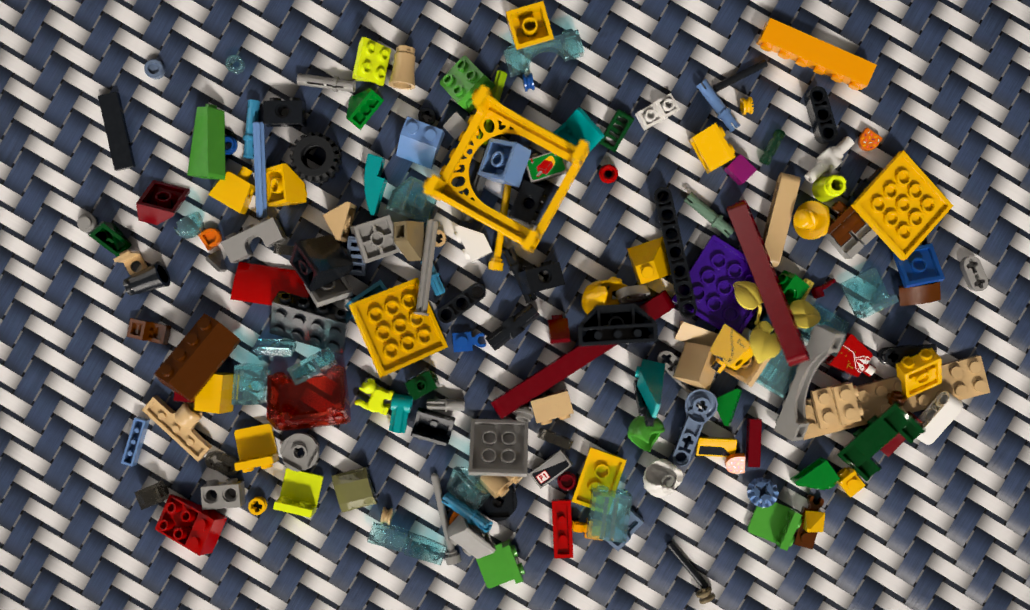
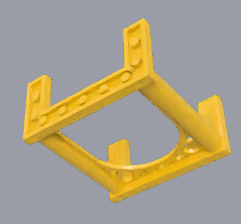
(490, 109)

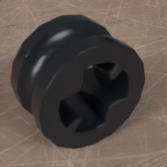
(431, 113)

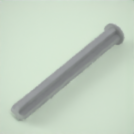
(426, 268)

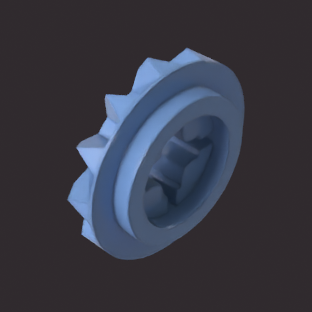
(765, 500)

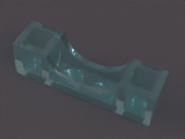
(566, 45)

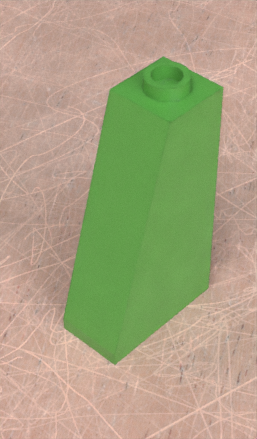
(208, 144)

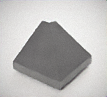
(217, 261)

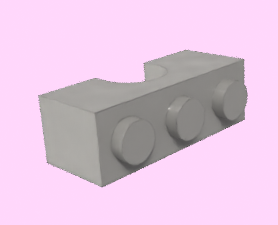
(238, 245)

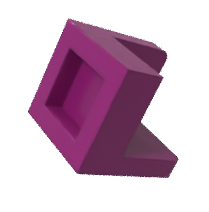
(740, 169)

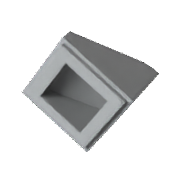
(455, 125)

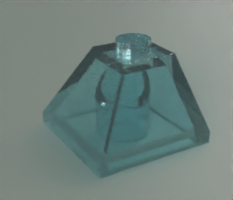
(411, 201)

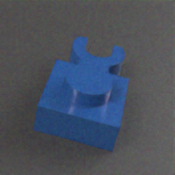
(464, 341)

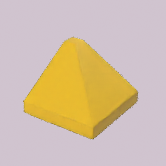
(814, 521)

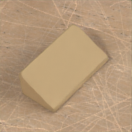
(690, 333)

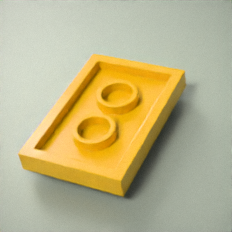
(598, 470)

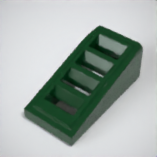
(627, 117)

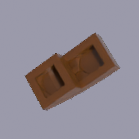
(148, 331)

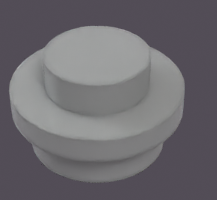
(87, 222)
(524, 414)

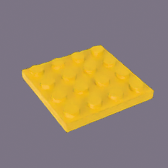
(902, 205)
(392, 330)

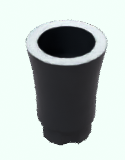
(147, 279)

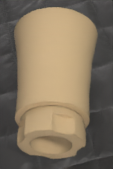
(403, 68)

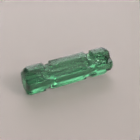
(772, 147)

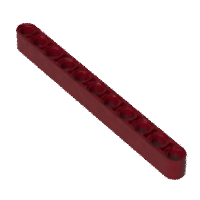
(568, 364)

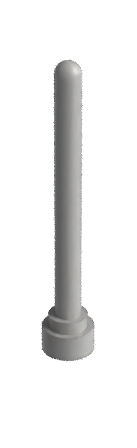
(453, 556)

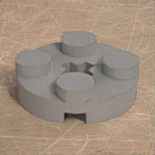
(289, 455)

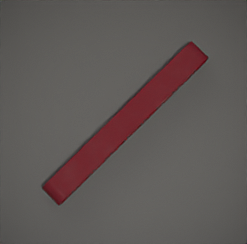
(768, 283)

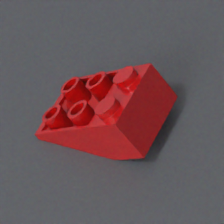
(190, 525)

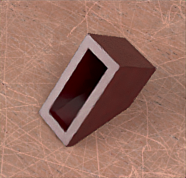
(558, 329)

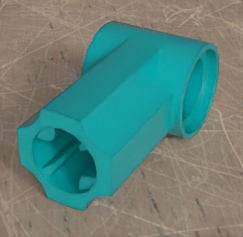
(400, 407)

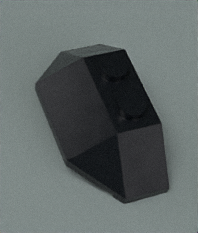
(617, 326)

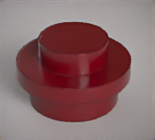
(566, 481)

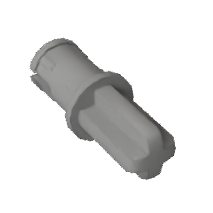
(446, 404)

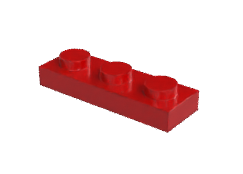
(562, 528)

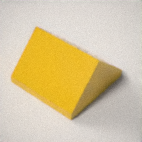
(216, 394)

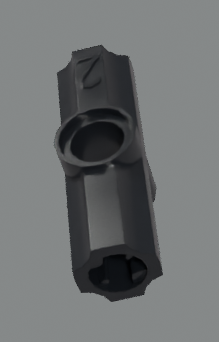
(512, 327)

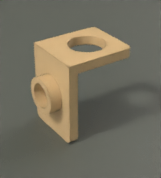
(128, 257)

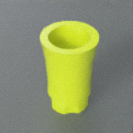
(823, 189)

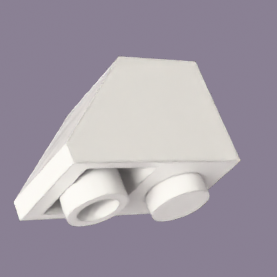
(474, 242)

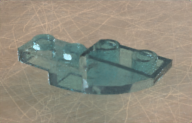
(408, 542)

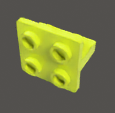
(371, 62)

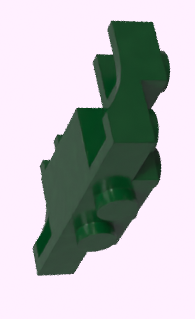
(876, 435)

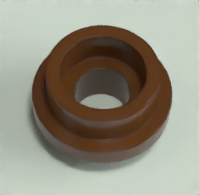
(896, 396)

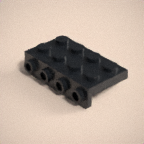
(306, 323)

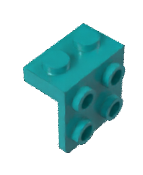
(580, 127)

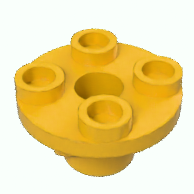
(811, 220)

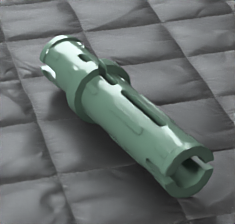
(709, 214)

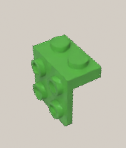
(463, 81)
(775, 524)
(501, 565)

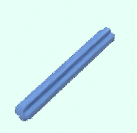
(260, 169)

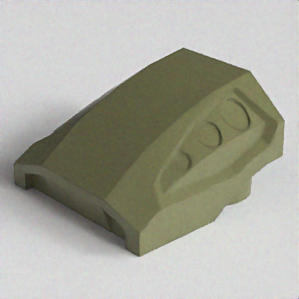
(354, 489)

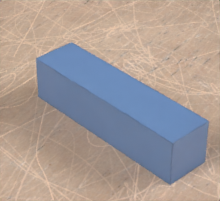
(135, 441)

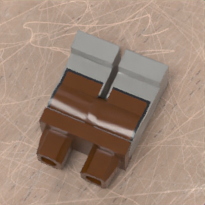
(848, 230)

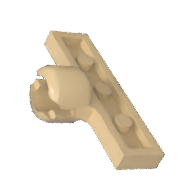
(179, 425)

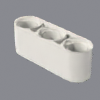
(939, 416)

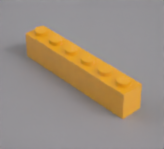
(816, 54)

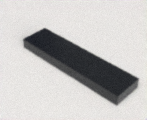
(116, 131)

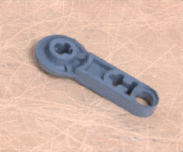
(694, 422)

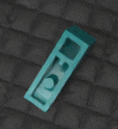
(650, 384)

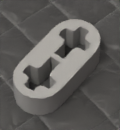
(974, 273)
(633, 294)

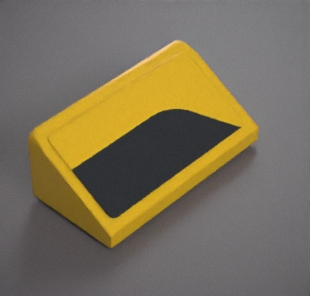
(715, 446)

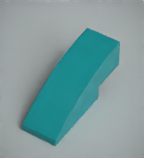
(373, 183)

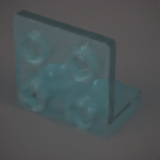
(867, 294)

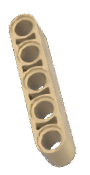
(780, 215)

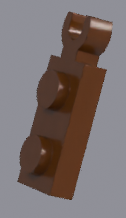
(804, 538)

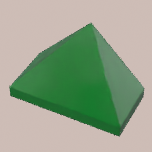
(362, 107)
(727, 405)

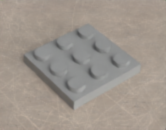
(498, 448)

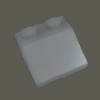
(470, 538)

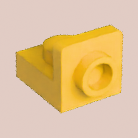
(850, 481)

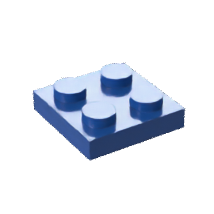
(920, 267)

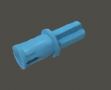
(436, 283)

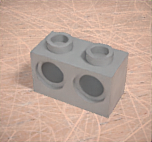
(223, 499)

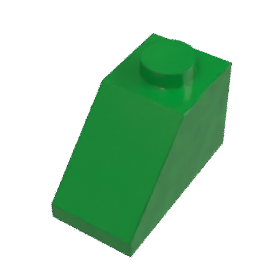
(817, 475)

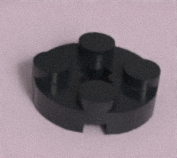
(501, 512)

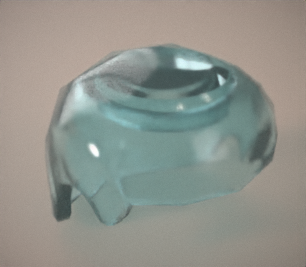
(190, 226)

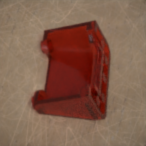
(310, 404)

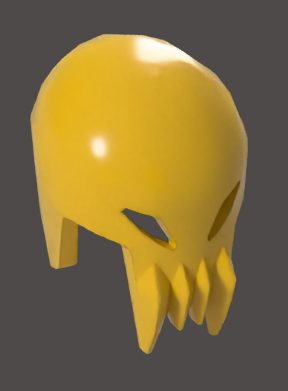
(597, 293)

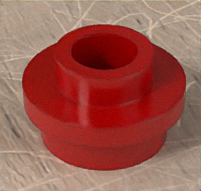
(608, 167)

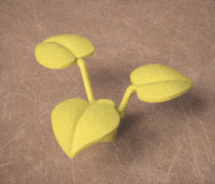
(761, 341)

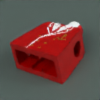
(852, 358)

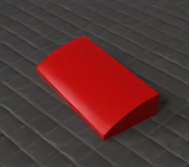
(262, 283)

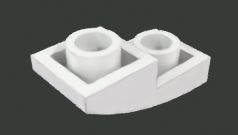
(657, 111)

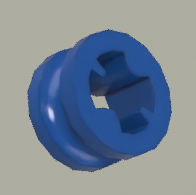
(528, 82)

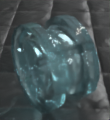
(232, 58)

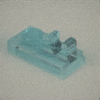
(274, 348)

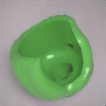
(644, 435)

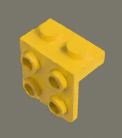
(255, 447)

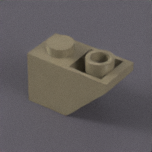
(410, 239)

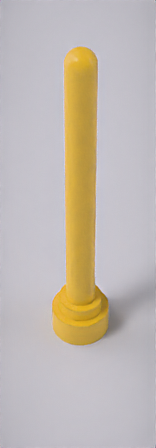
(496, 262)

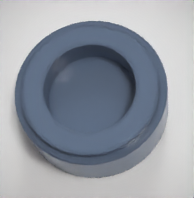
(154, 69)

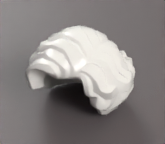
(662, 478)

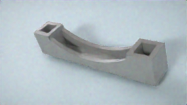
(792, 419)

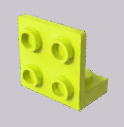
(299, 493)

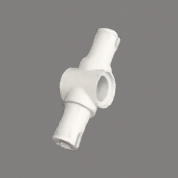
(829, 159)

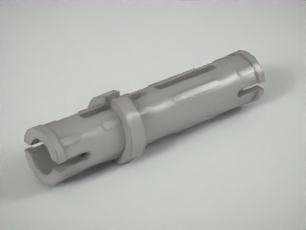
(326, 82)

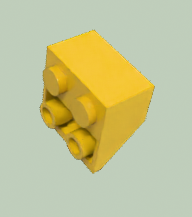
(712, 148)

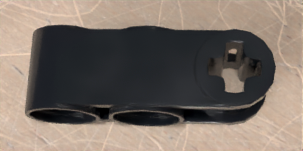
(900, 352)

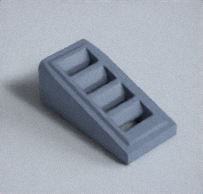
(350, 248)

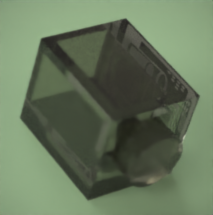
(152, 494)

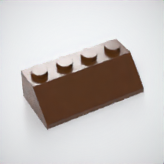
(197, 357)

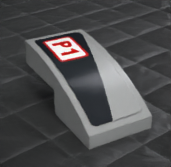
(551, 468)

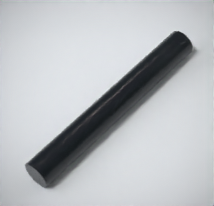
(740, 75)
(688, 566)

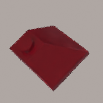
(160, 202)

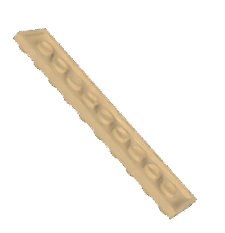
(960, 378)

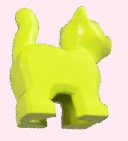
(377, 398)

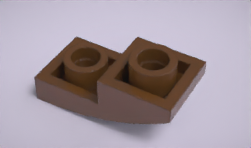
(919, 294)

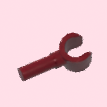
(818, 292)

